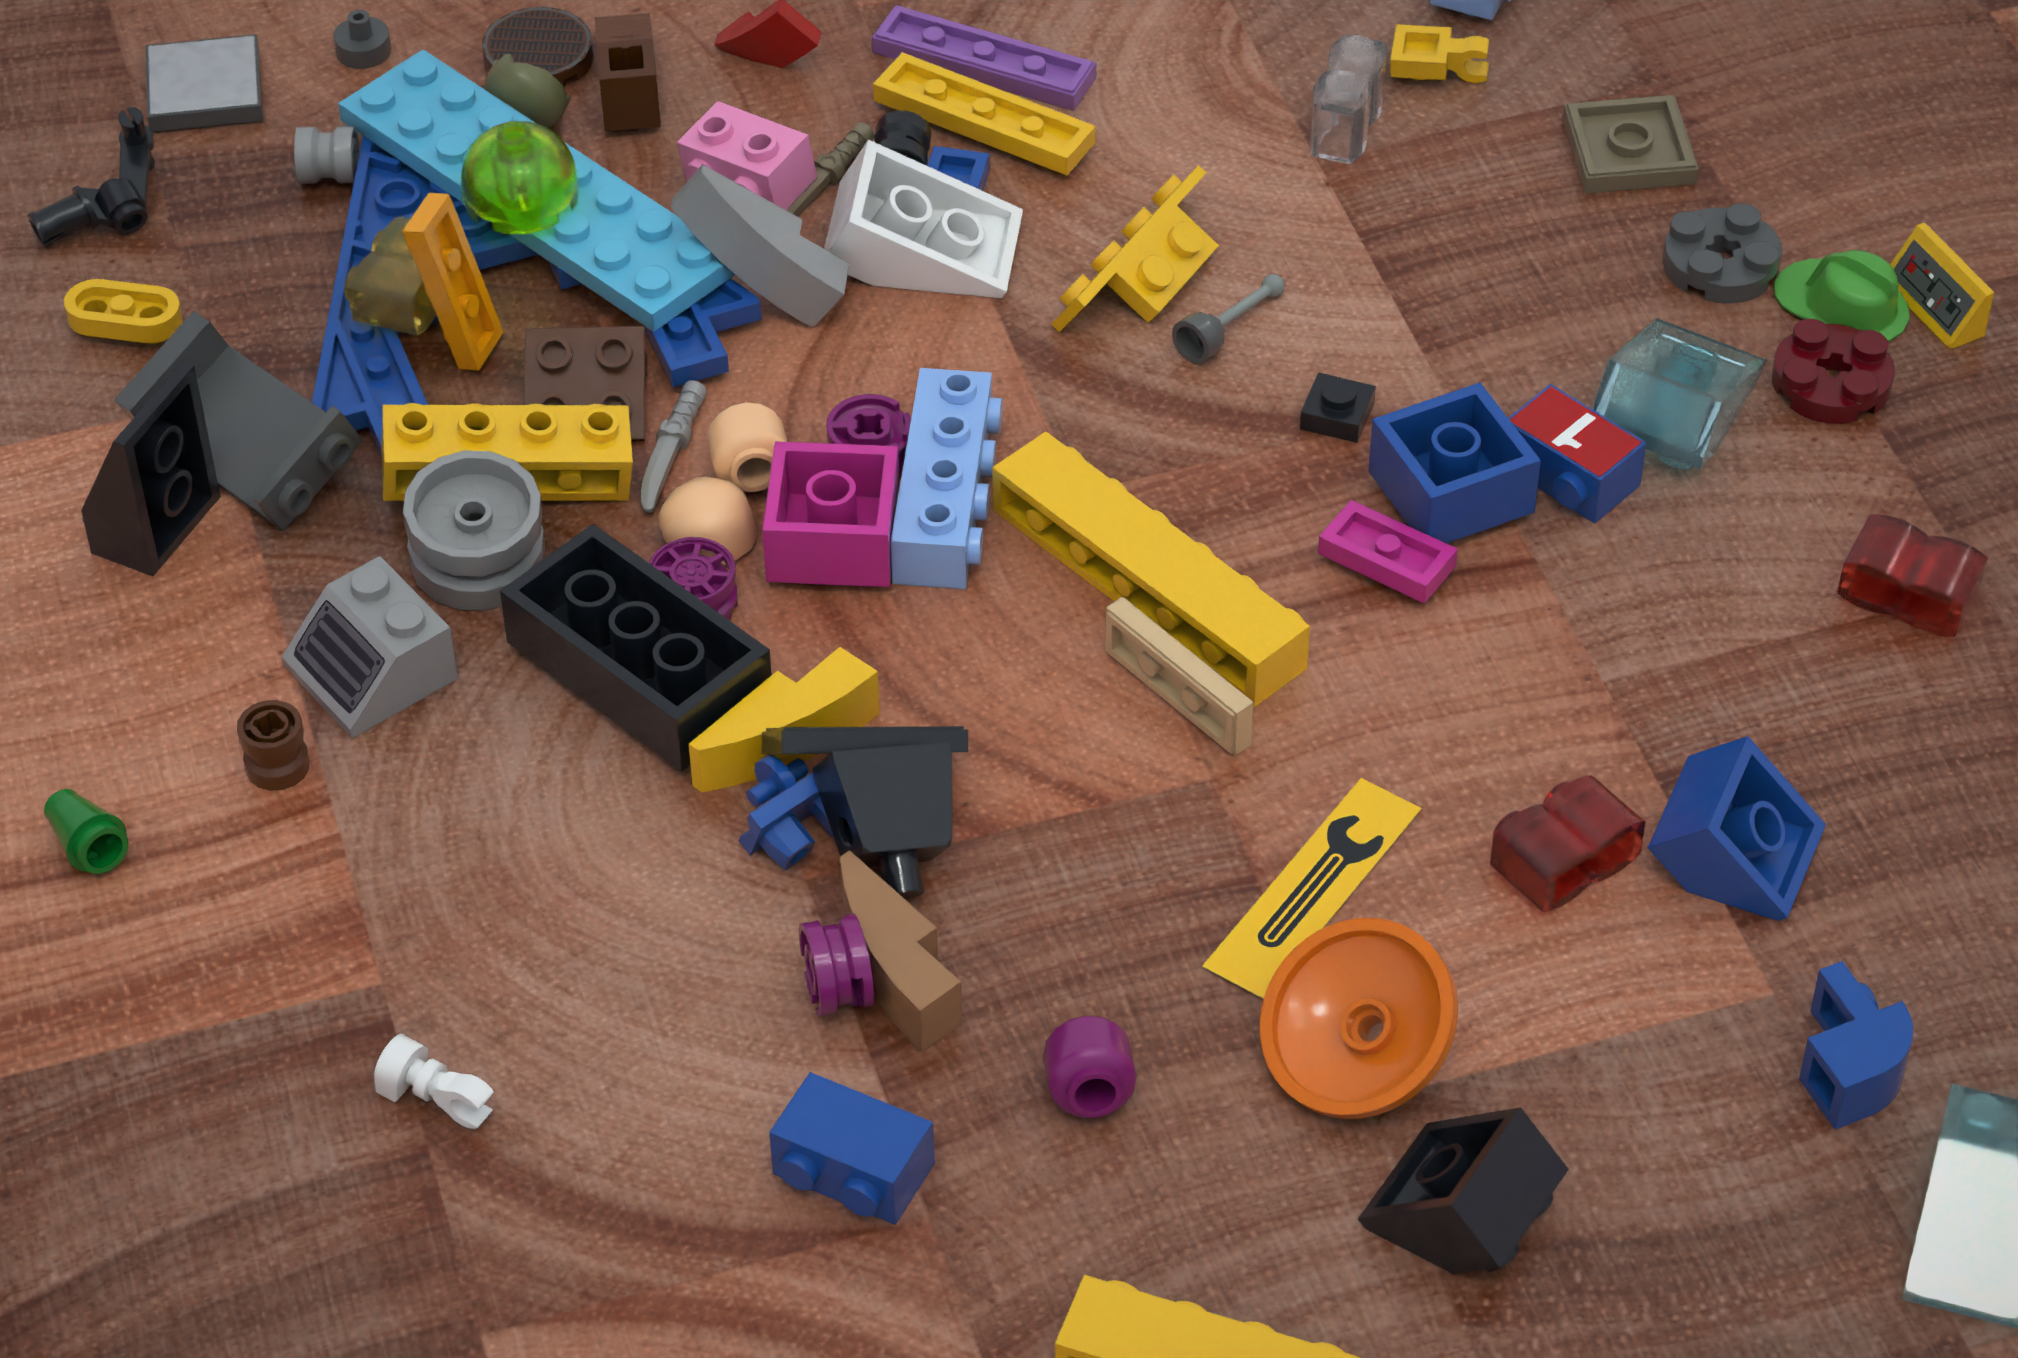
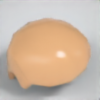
(711, 511)

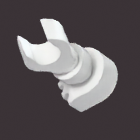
(407, 1064)

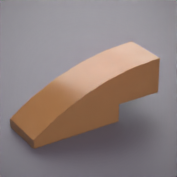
(903, 956)

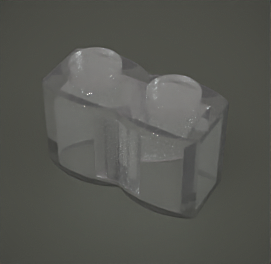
(1347, 98)

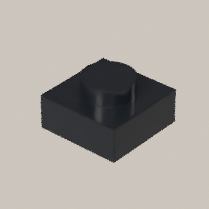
(1337, 407)

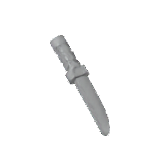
(671, 437)

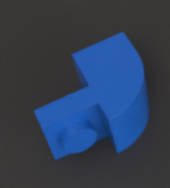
(1861, 1053)

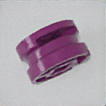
(870, 421)
(699, 573)
(836, 964)

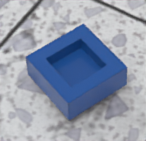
(962, 165)

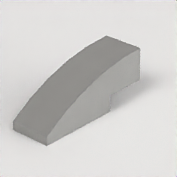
(762, 245)

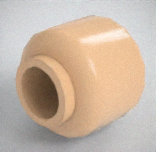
(743, 444)

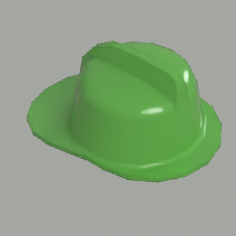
(1845, 290)

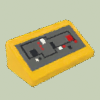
(1942, 288)

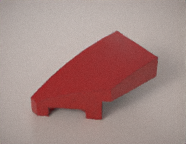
(772, 37)

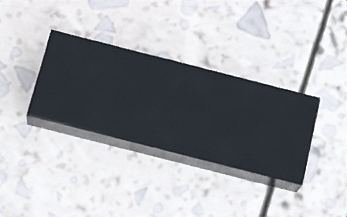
(828, 739)

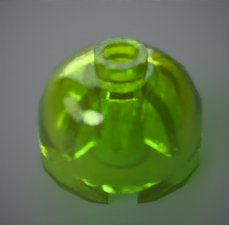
(519, 177)

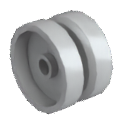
(472, 527)

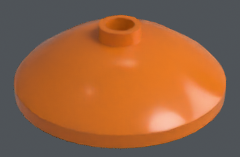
(1332, 996)

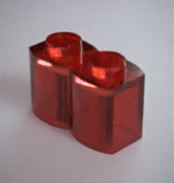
(1912, 575)
(1566, 842)

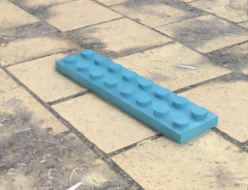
(610, 240)

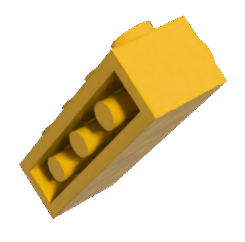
(566, 448)

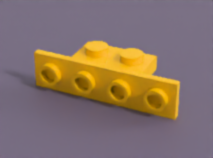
(1153, 262)

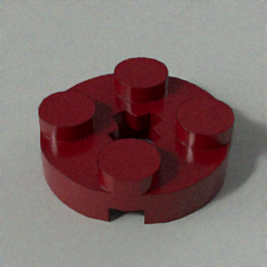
(1858, 355)

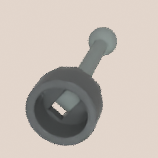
(1203, 334)

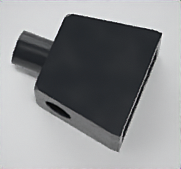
(890, 807)

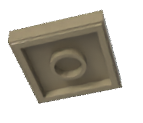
(1630, 144)

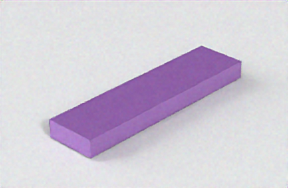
(986, 57)

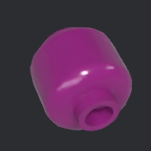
(1089, 1067)

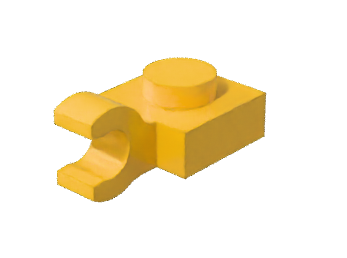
(1431, 51)

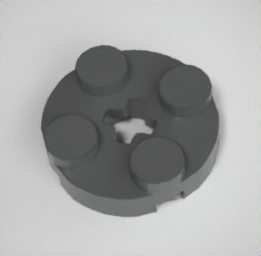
(1694, 256)

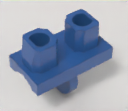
(777, 823)

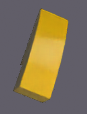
(833, 694)

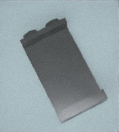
(263, 436)

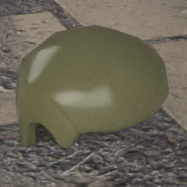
(527, 90)

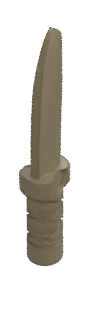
(831, 167)

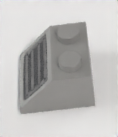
(370, 648)

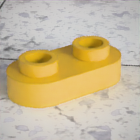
(123, 311)

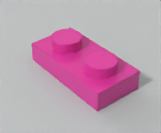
(1387, 551)

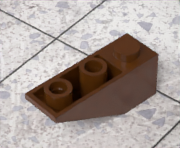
(627, 72)

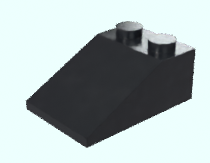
(154, 480)

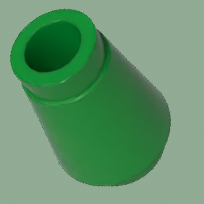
(86, 832)

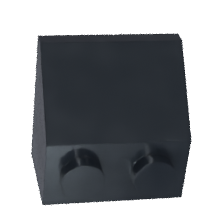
(1467, 1191)

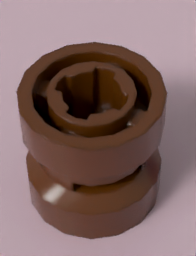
(273, 745)

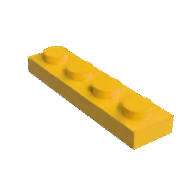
(985, 113)

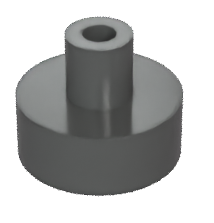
(362, 41)

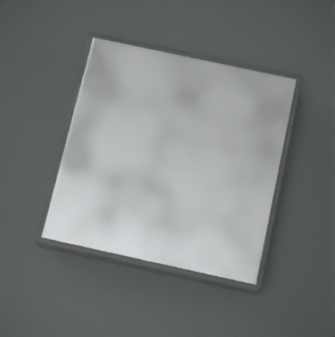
(203, 83)

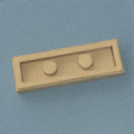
(1179, 676)

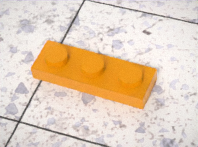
(453, 281)

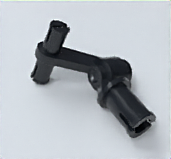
(117, 201)

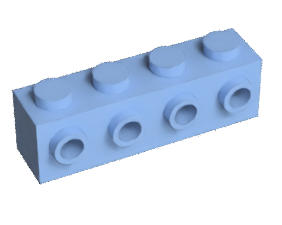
(943, 479)

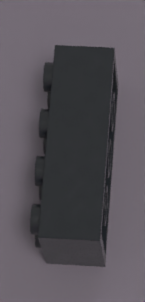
(632, 642)

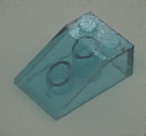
(1677, 391)
(1970, 1212)

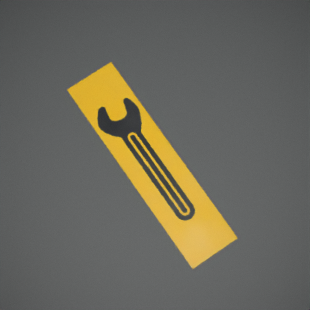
(1312, 885)

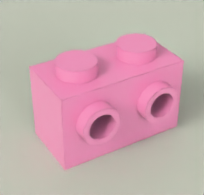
(751, 152)

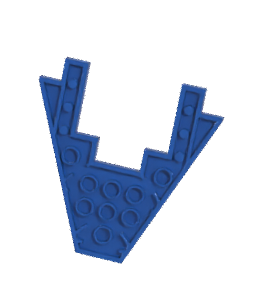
(367, 364)

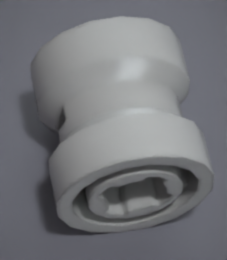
(326, 154)

